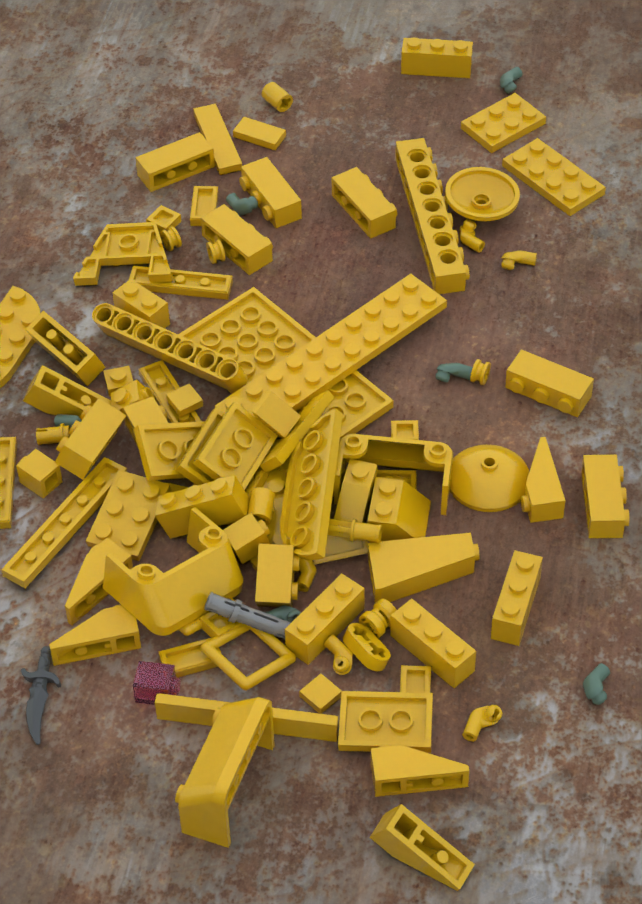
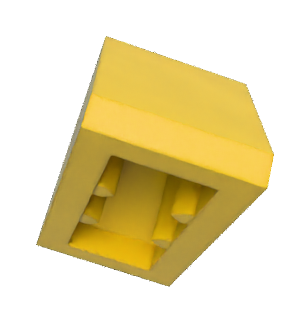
(275, 414)

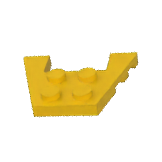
(125, 246)

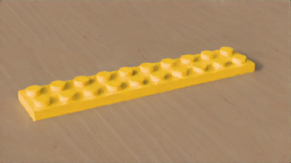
(344, 346)

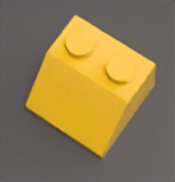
(398, 509)

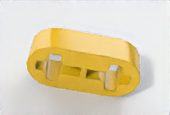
(366, 647)

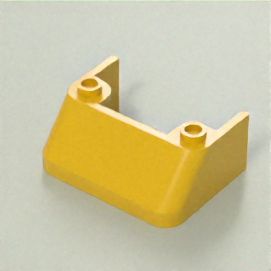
(395, 453)
(179, 595)
(221, 766)

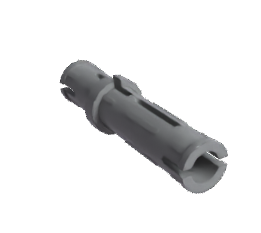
(243, 614)

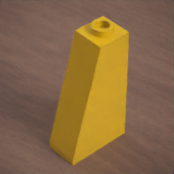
(419, 564)

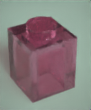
(154, 679)

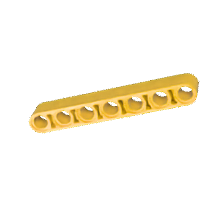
(135, 332)

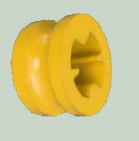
(170, 238)
(215, 251)
(480, 372)

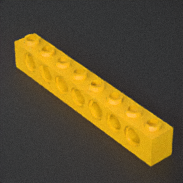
(430, 216)

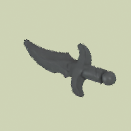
(38, 692)

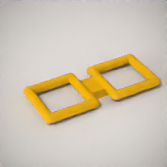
(222, 632)

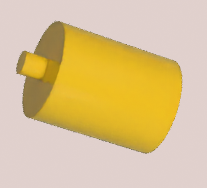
(277, 97)
(261, 504)

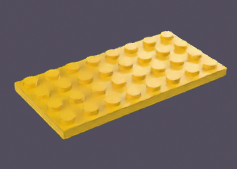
(262, 335)

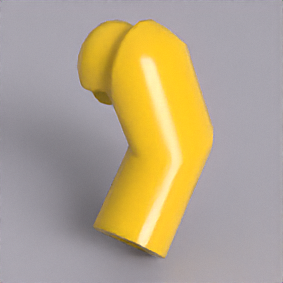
(468, 237)
(522, 257)
(307, 574)
(342, 655)
(479, 719)

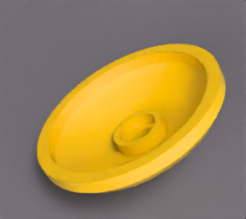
(482, 194)
(488, 478)

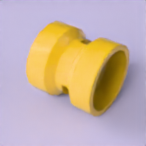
(378, 618)

